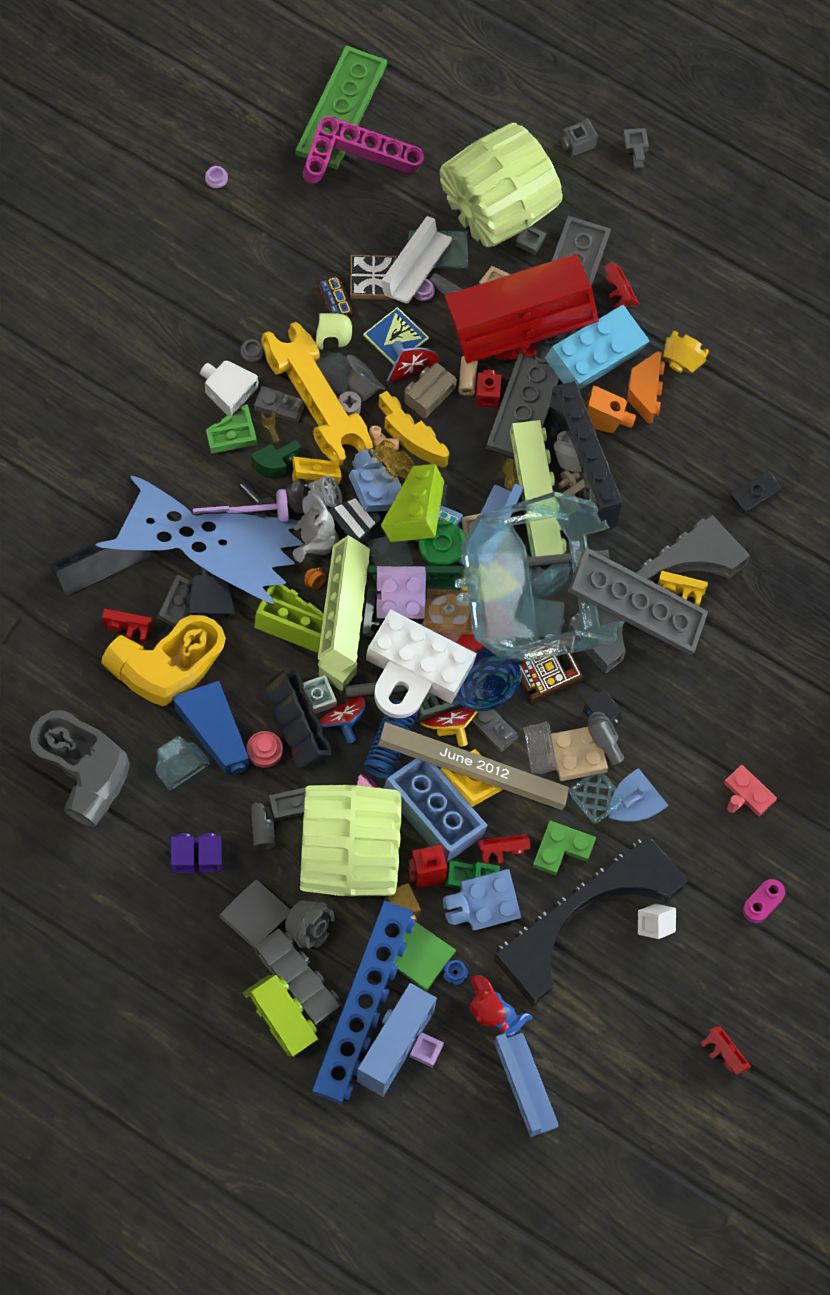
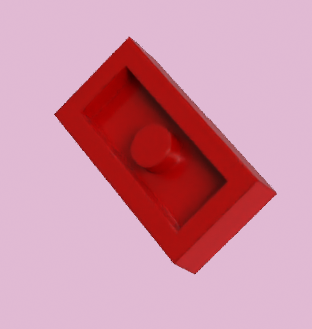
(624, 291)
(128, 622)
(512, 844)
(733, 1058)

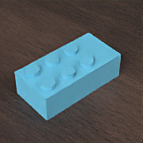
(597, 348)

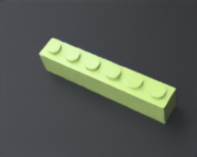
(534, 476)
(344, 604)

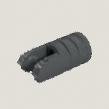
(262, 827)

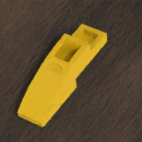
(413, 437)

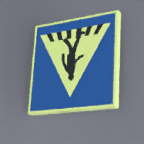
(394, 328)

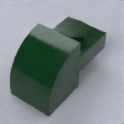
(273, 462)

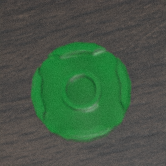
(447, 548)

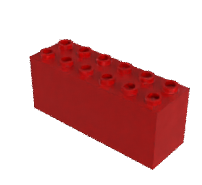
(522, 308)

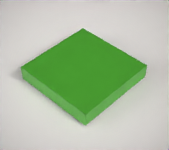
(423, 957)

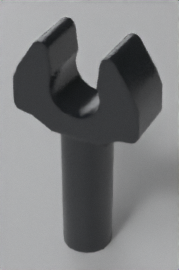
(256, 499)

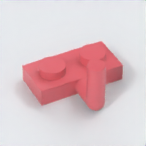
(748, 791)

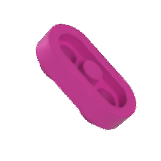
(765, 900)

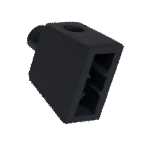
(208, 596)

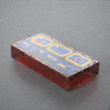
(334, 296)

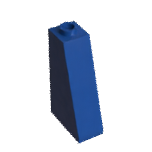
(212, 722)

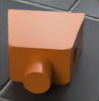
(607, 410)

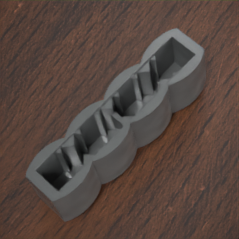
(304, 984)

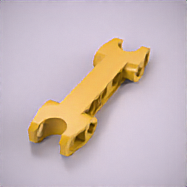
(334, 425)

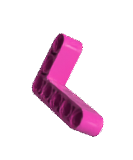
(357, 147)

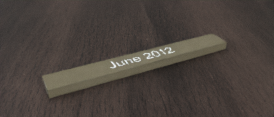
(473, 766)

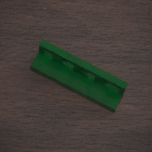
(436, 577)

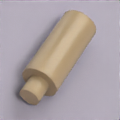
(467, 378)

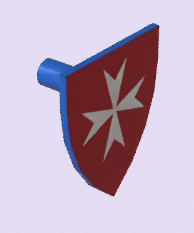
(346, 717)

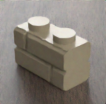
(429, 390)

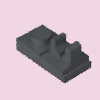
(282, 404)
(494, 729)

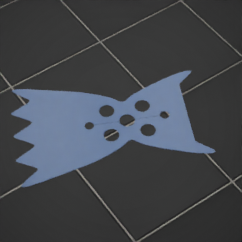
(244, 561)

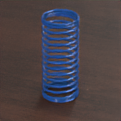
(374, 762)

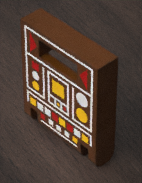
(547, 675)

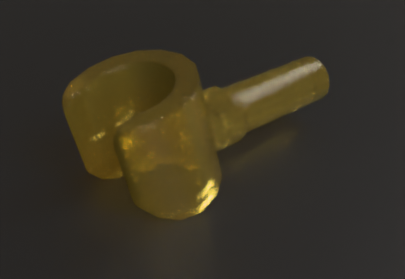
(270, 423)

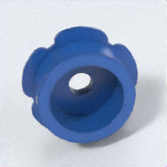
(459, 967)

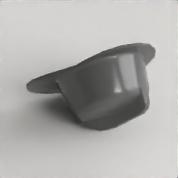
(362, 379)

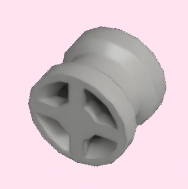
(348, 398)

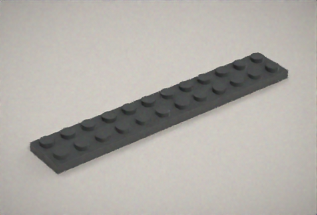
(532, 377)

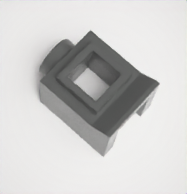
(582, 144)

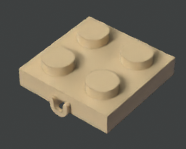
(577, 754)

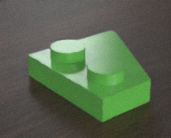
(232, 432)

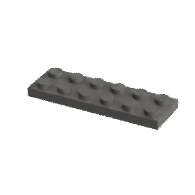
(638, 601)

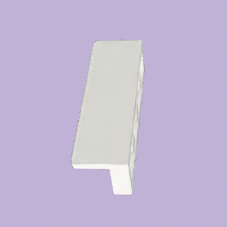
(415, 262)

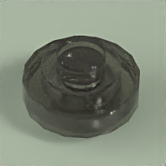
(295, 493)

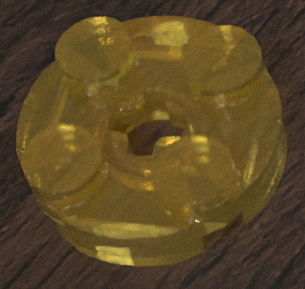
(397, 462)

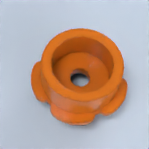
(315, 578)

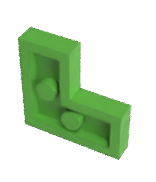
(560, 841)

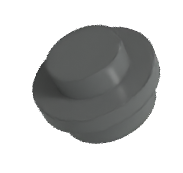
(252, 350)

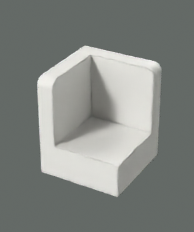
(656, 921)

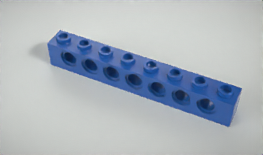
(390, 916)

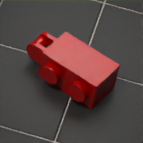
(427, 867)

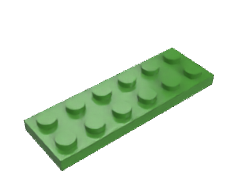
(344, 97)

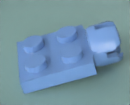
(372, 482)
(484, 901)

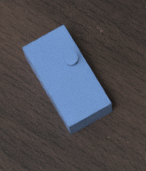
(436, 808)
(396, 1039)

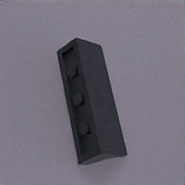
(93, 565)

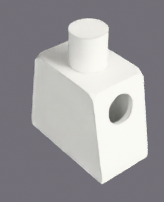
(229, 385)

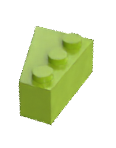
(290, 618)

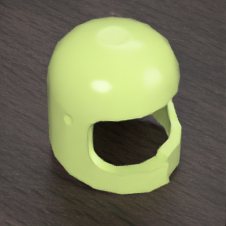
(333, 326)

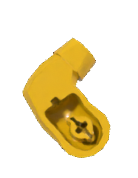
(173, 665)

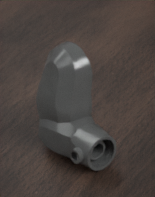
(84, 756)

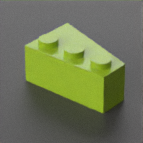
(416, 506)
(282, 1014)

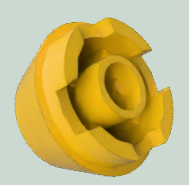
(684, 353)

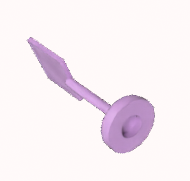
(280, 505)

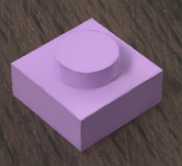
(426, 1049)

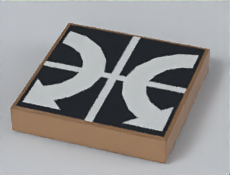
(367, 275)

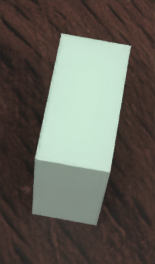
(320, 694)

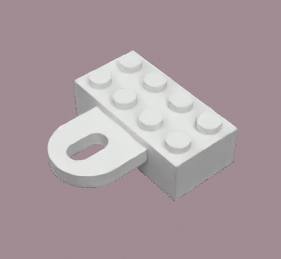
(418, 661)

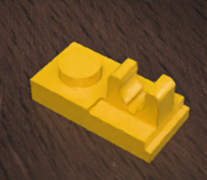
(314, 469)
(683, 585)

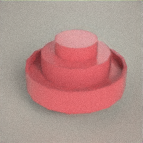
(264, 749)

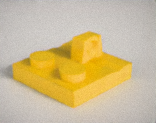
(471, 789)

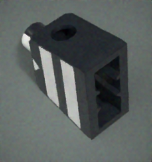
(353, 521)

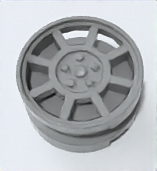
(326, 491)

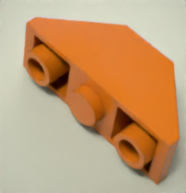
(645, 387)

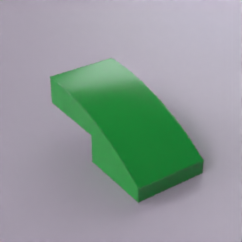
(462, 871)

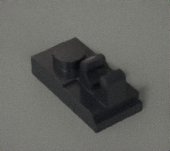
(367, 622)

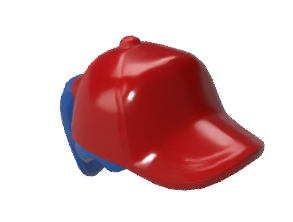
(492, 1010)

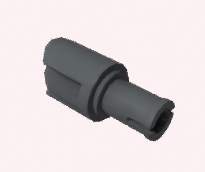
(605, 736)

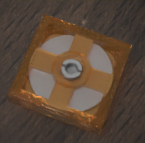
(447, 614)

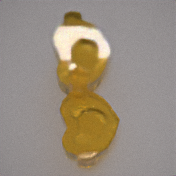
(510, 469)

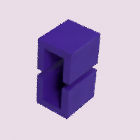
(183, 853)

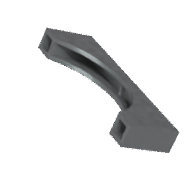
(703, 549)

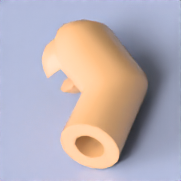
(377, 436)

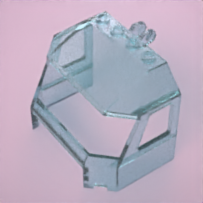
(501, 581)

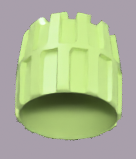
(501, 184)
(350, 840)

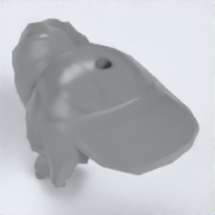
(316, 527)

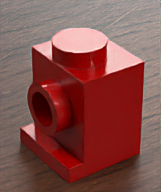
(488, 389)

